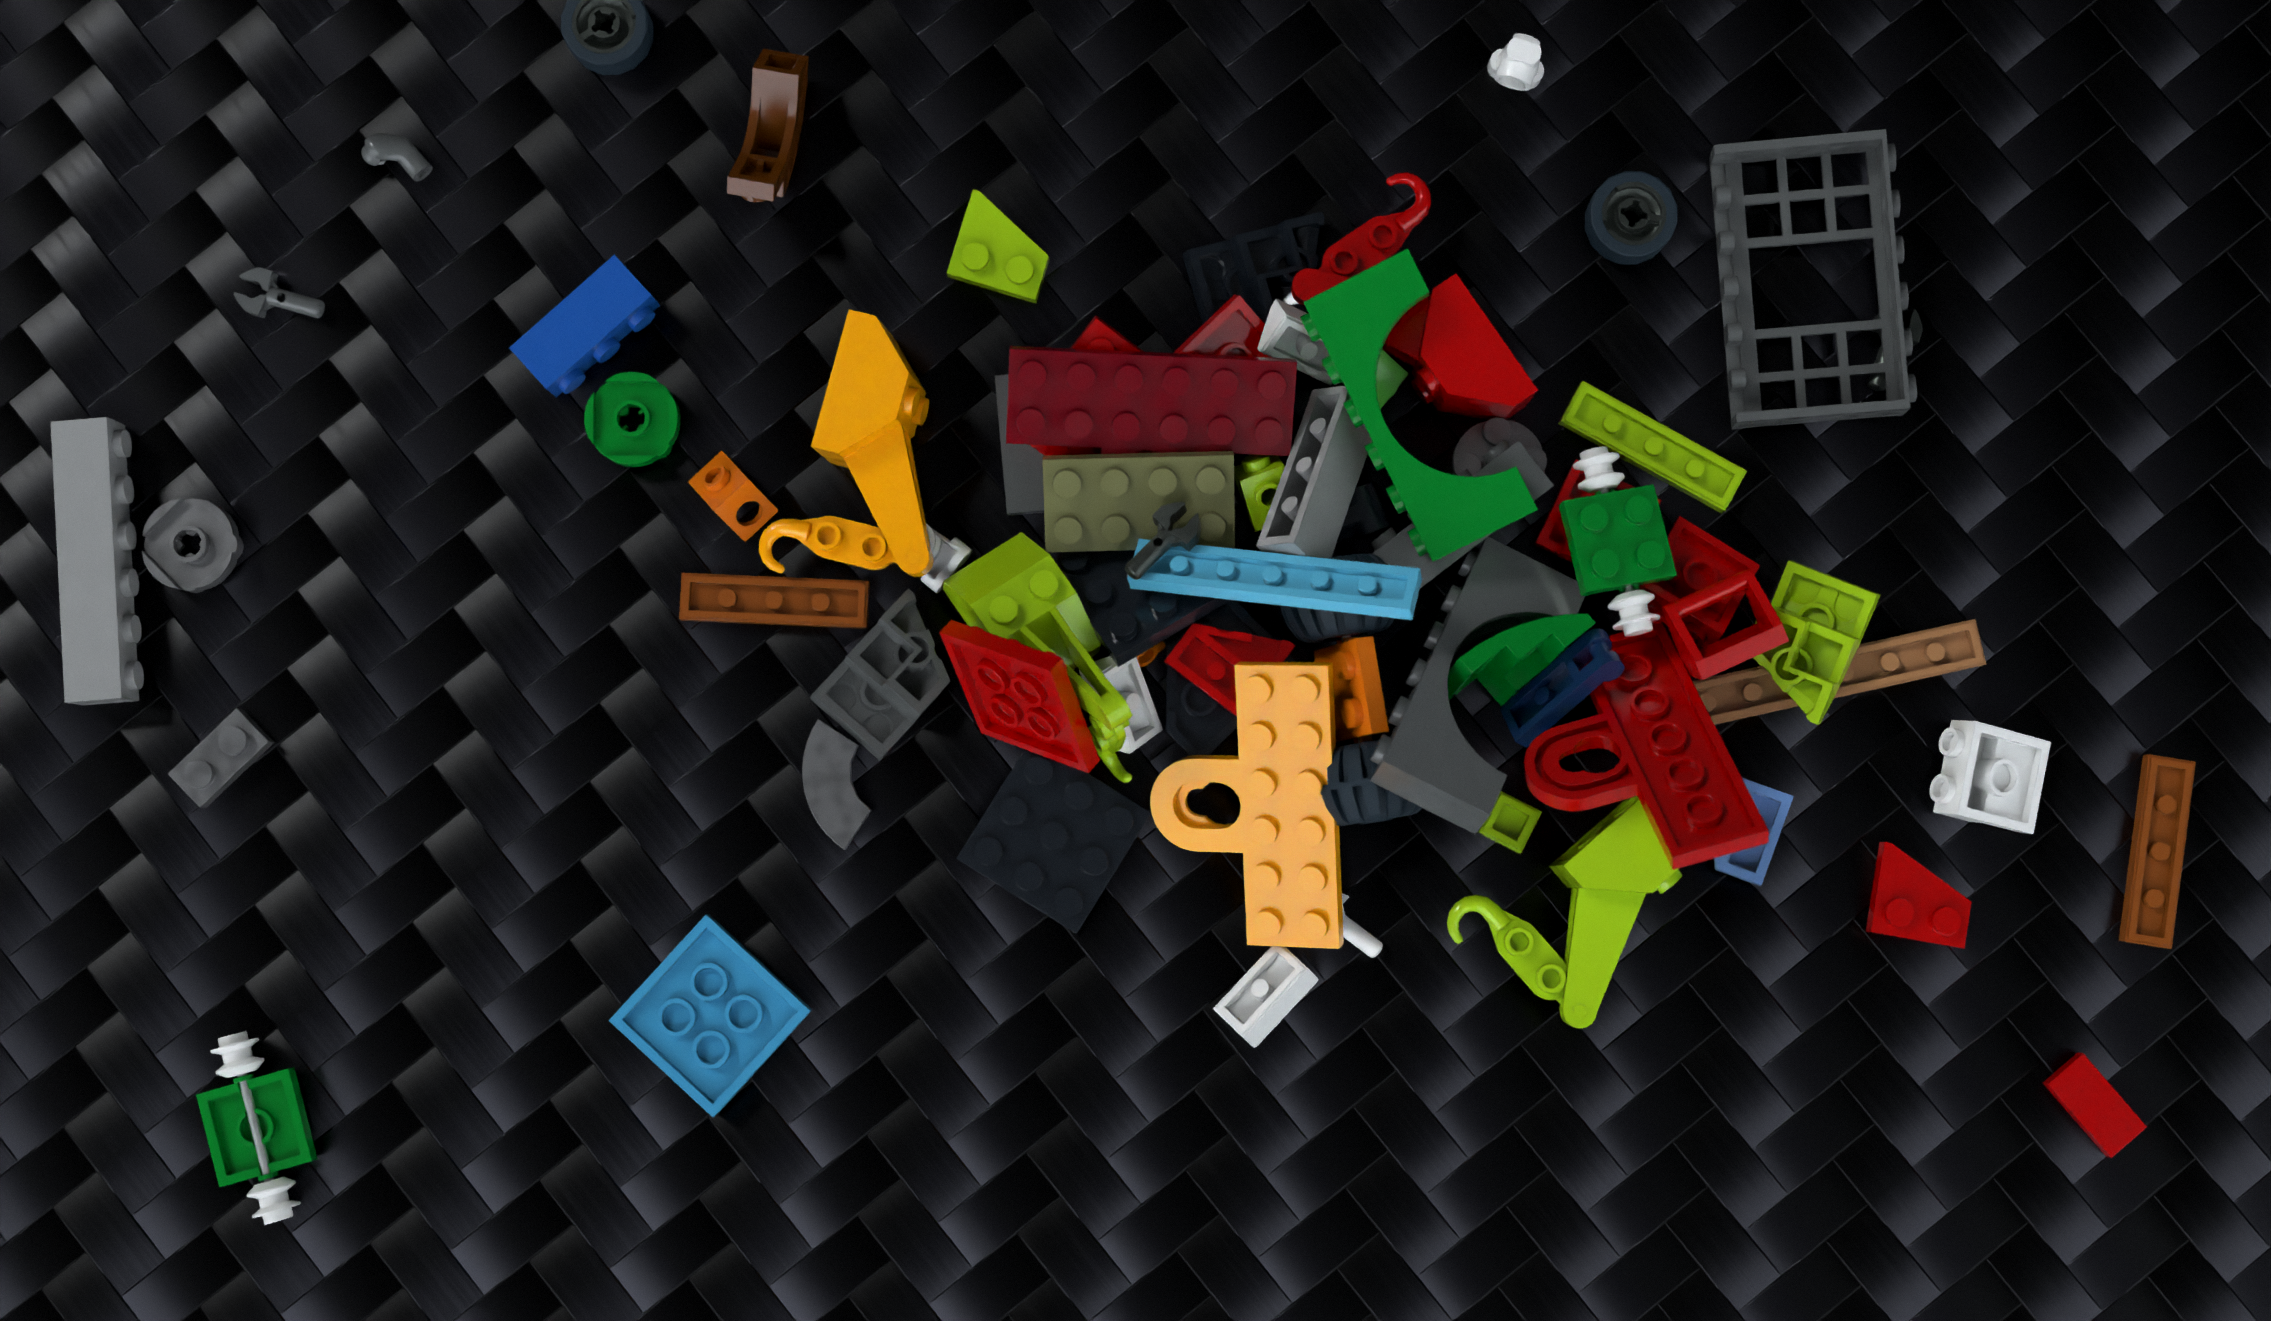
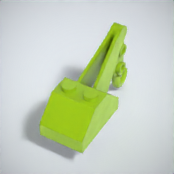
(1027, 598)
(1608, 881)

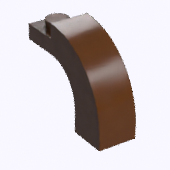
(772, 128)

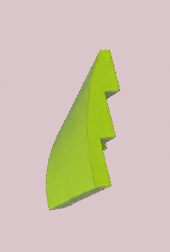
(1824, 630)

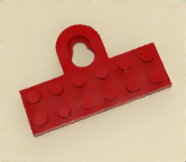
(1665, 753)

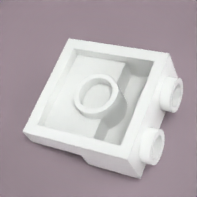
(1990, 775)

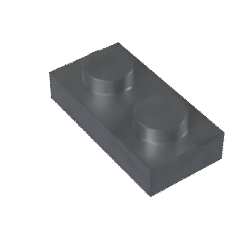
(221, 758)

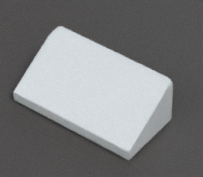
(1287, 338)
(1132, 686)
(1266, 994)

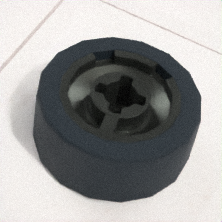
(603, 52)
(1609, 229)

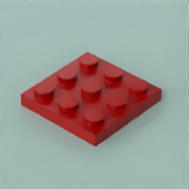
(1020, 695)

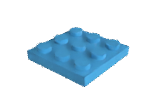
(710, 1015)

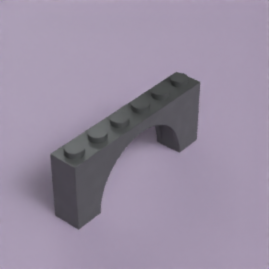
(1427, 753)

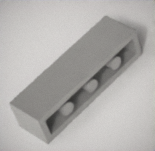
(1316, 479)

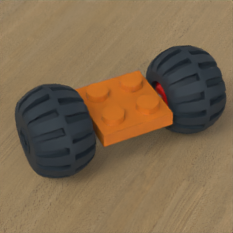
(1358, 708)

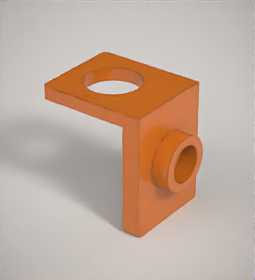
(726, 490)

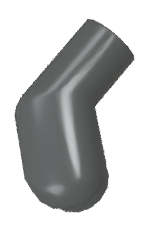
(390, 147)

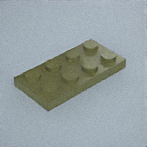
(1111, 498)

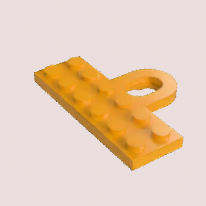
(1283, 822)

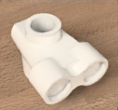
(1518, 63)
(947, 559)

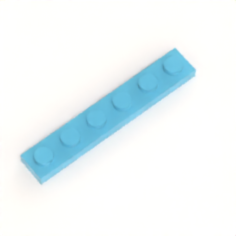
(1284, 580)

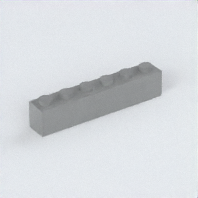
(96, 561)

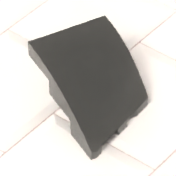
(885, 679)

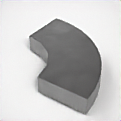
(830, 784)

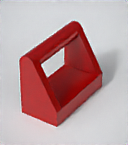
(1732, 649)

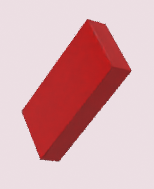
(2094, 1104)

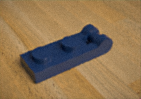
(1562, 686)

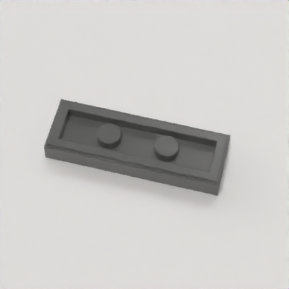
(1020, 464)

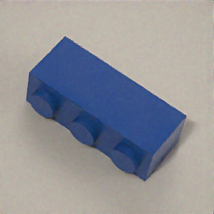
(585, 327)

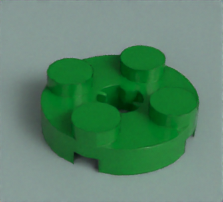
(613, 400)

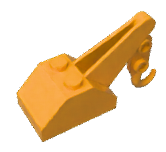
(868, 427)

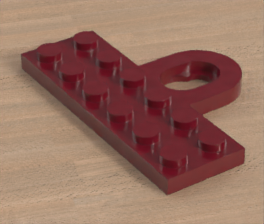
(1150, 401)

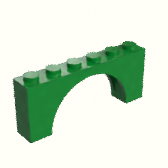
(1354, 325)

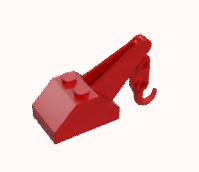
(1445, 337)

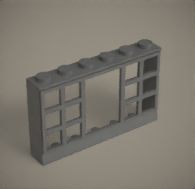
(1736, 286)

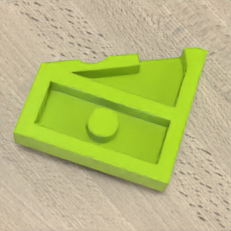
(996, 253)

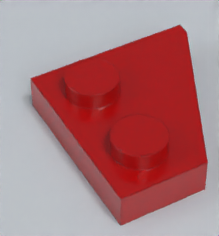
(1209, 655)
(1915, 902)

